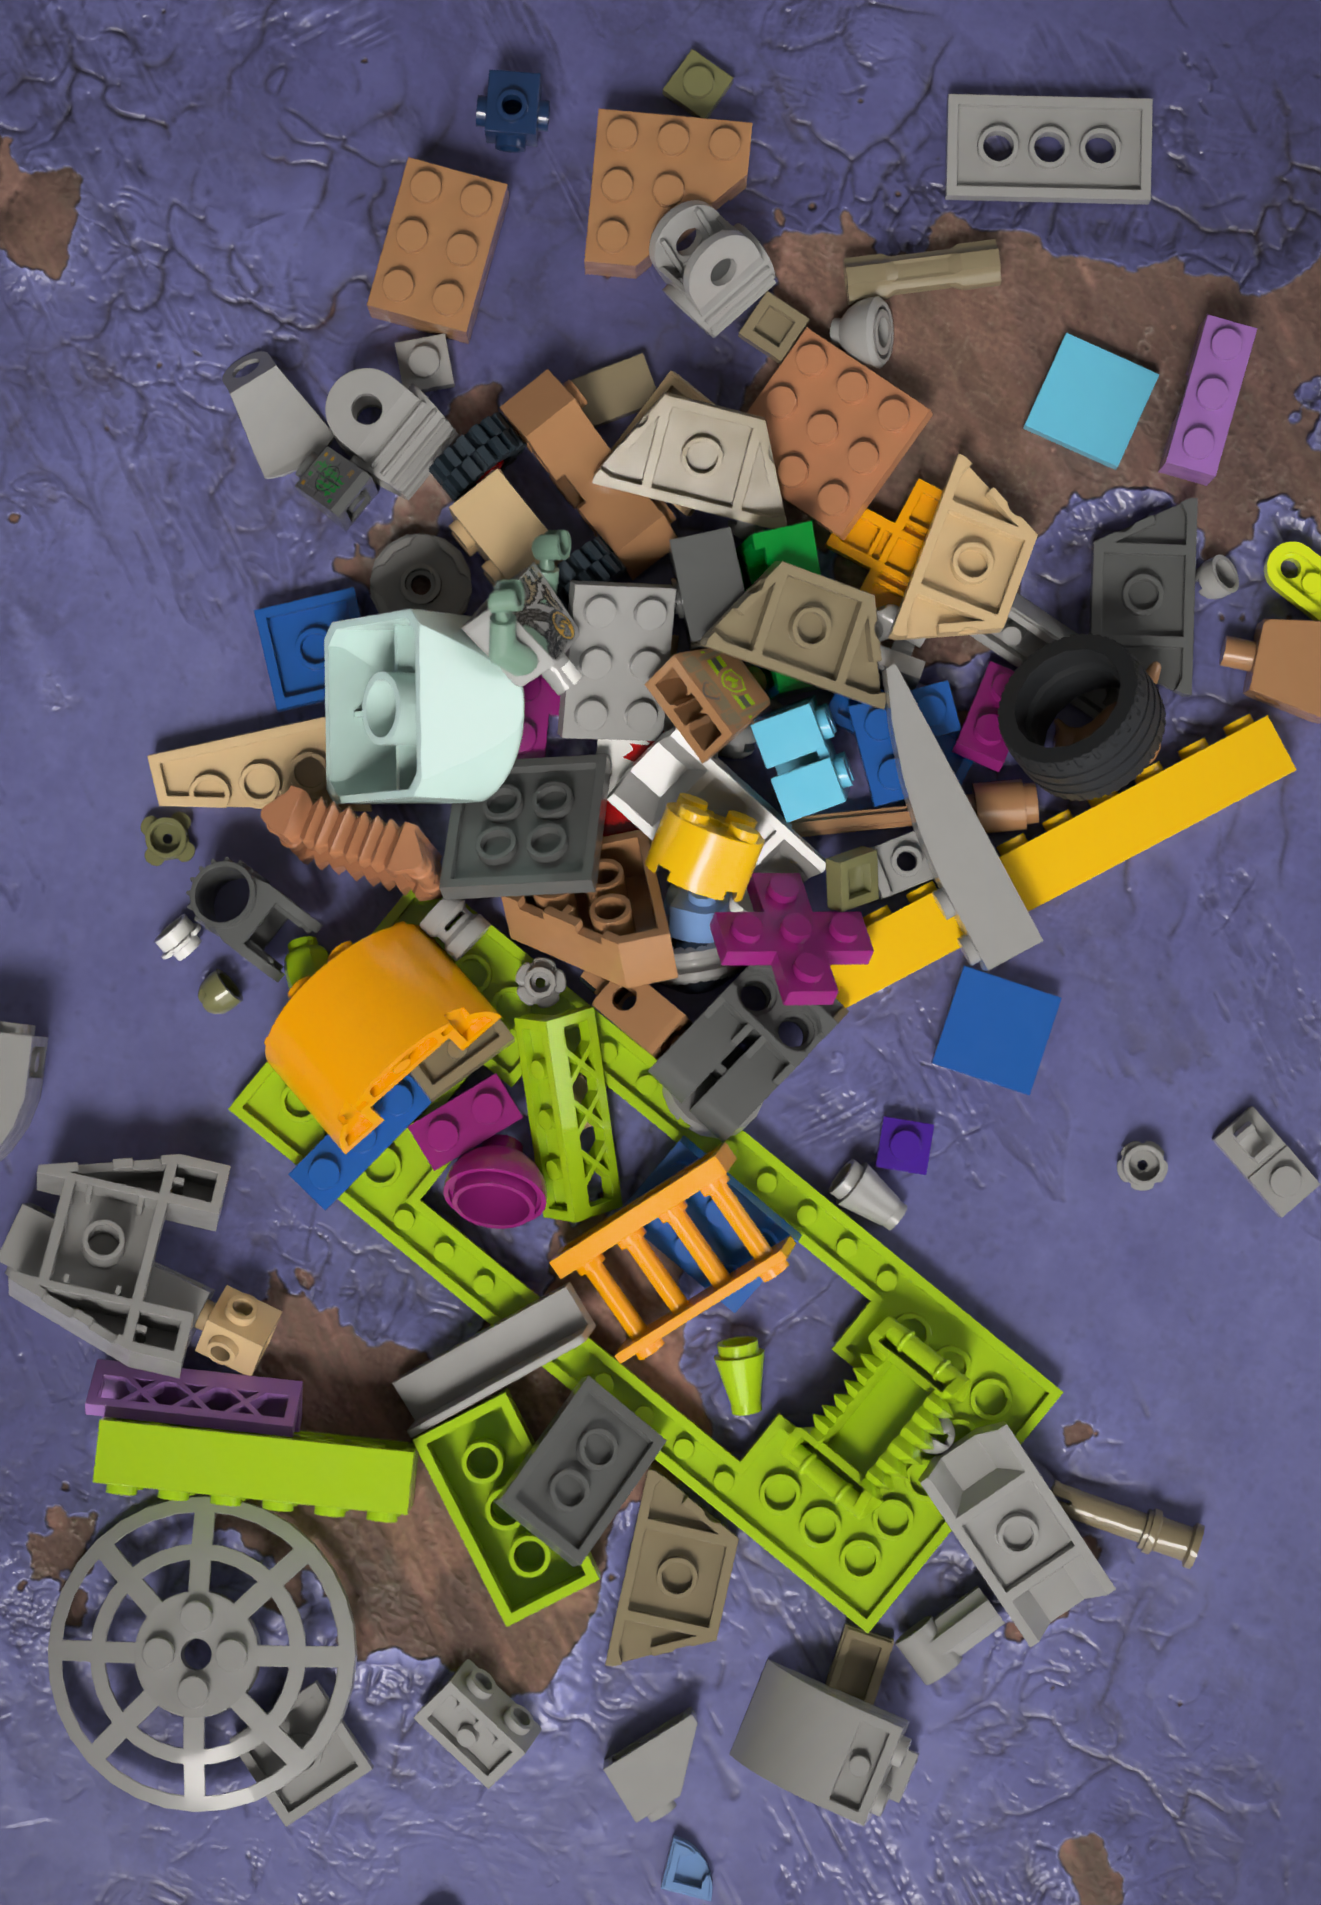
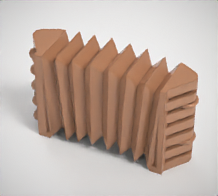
(355, 843)

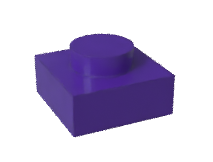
(904, 1145)

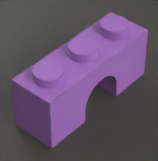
(1208, 400)

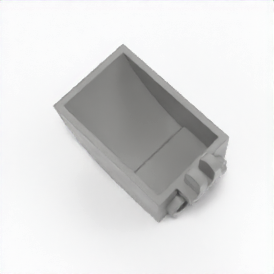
(20, 1081)
(824, 1745)

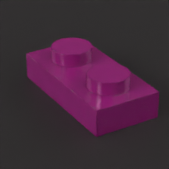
(980, 733)
(465, 1122)

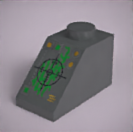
(335, 486)

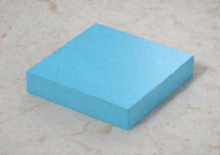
(1091, 401)

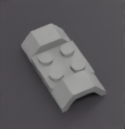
(674, 768)
(1013, 1528)

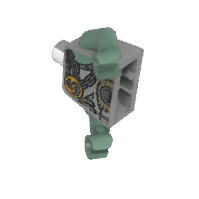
(525, 622)

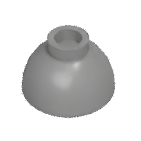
(865, 332)

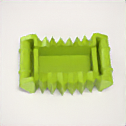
(879, 1420)

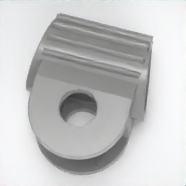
(717, 272)
(403, 439)

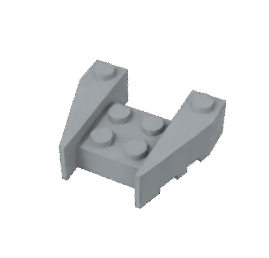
(107, 1249)

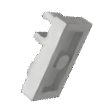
(1266, 1162)

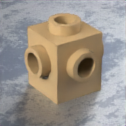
(236, 1330)

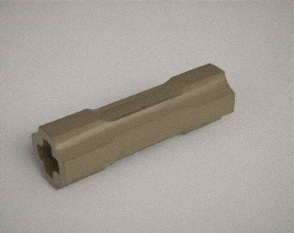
(960, 267)

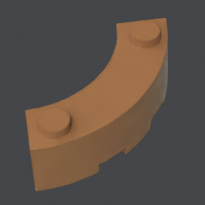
(571, 450)

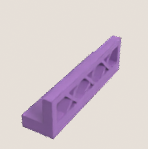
(196, 1399)

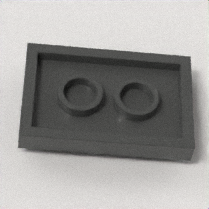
(580, 1471)

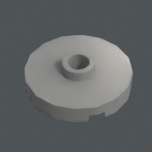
(419, 557)

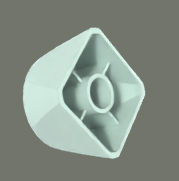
(416, 712)

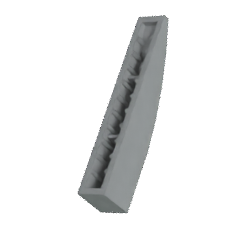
(953, 841)

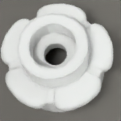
(179, 938)

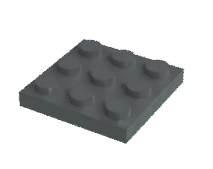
(532, 834)

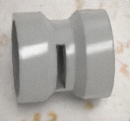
(462, 934)

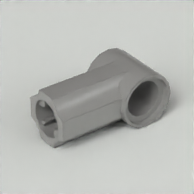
(938, 1642)

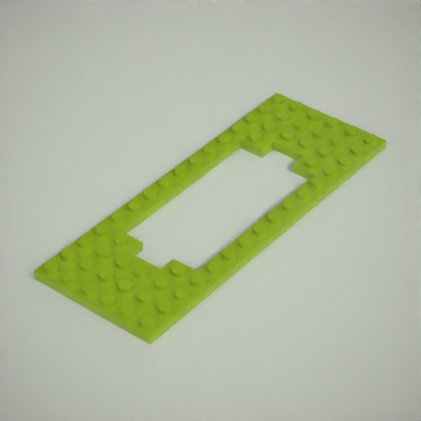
(844, 1559)

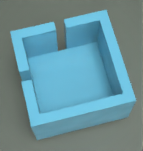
(801, 749)

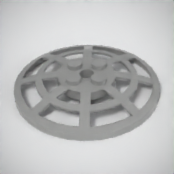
(234, 1659)

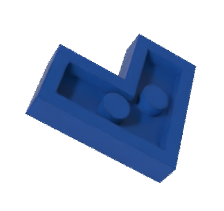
(874, 740)

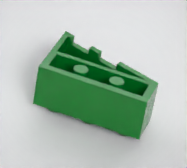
(755, 555)

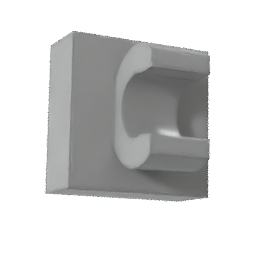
(909, 666)

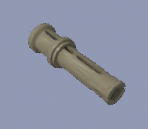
(1148, 1529)

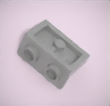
(478, 1723)

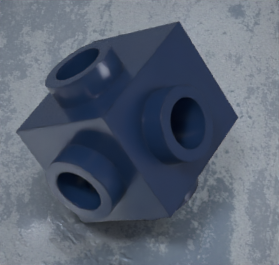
(507, 94)

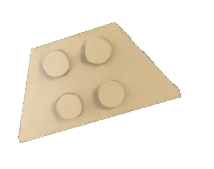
(966, 563)

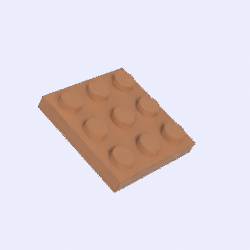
(834, 431)

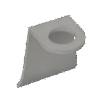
(275, 416)

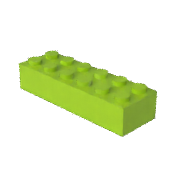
(235, 1466)

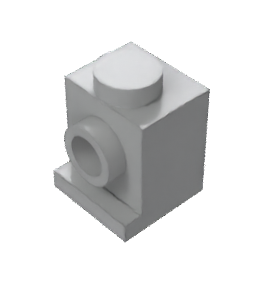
(893, 879)

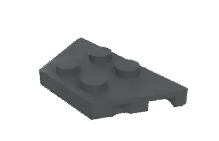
(1147, 591)

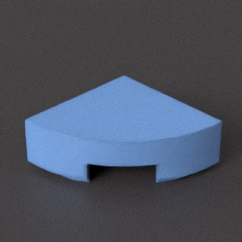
(687, 1871)

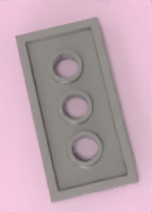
(1071, 121)

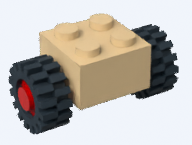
(495, 518)

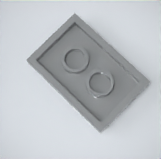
(619, 648)

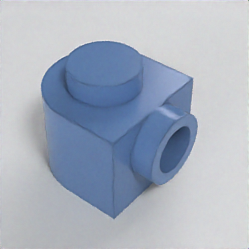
(692, 914)

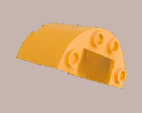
(370, 1024)

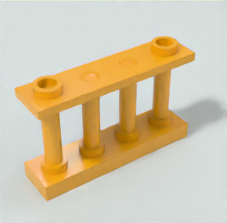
(669, 1205)

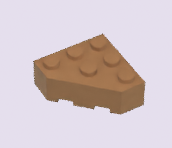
(648, 168)
(608, 932)

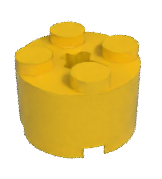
(705, 849)

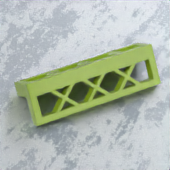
(559, 1119)

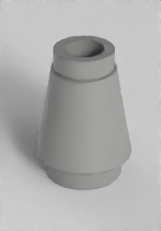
(866, 1194)

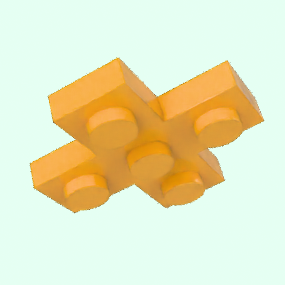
(889, 547)

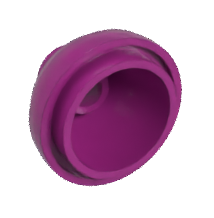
(496, 1185)

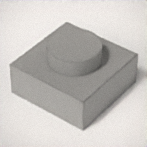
(425, 363)

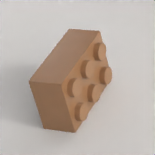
(438, 250)

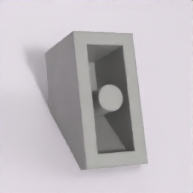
(654, 1767)

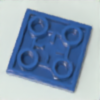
(996, 1030)

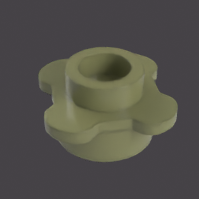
(156, 829)

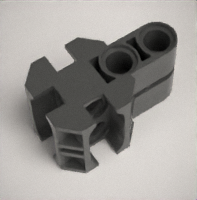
(759, 1068)

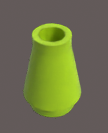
(741, 1371)

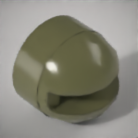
(219, 993)

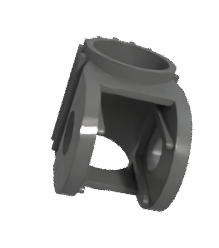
(260, 920)

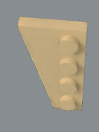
(246, 768)

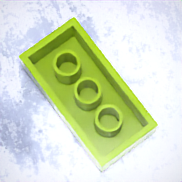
(470, 1464)

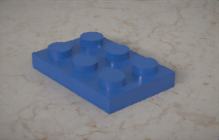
(711, 1224)

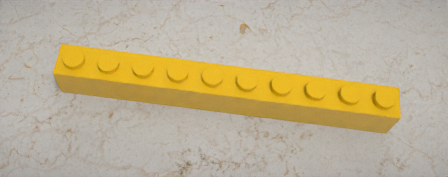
(1080, 846)

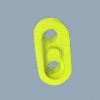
(1305, 588)

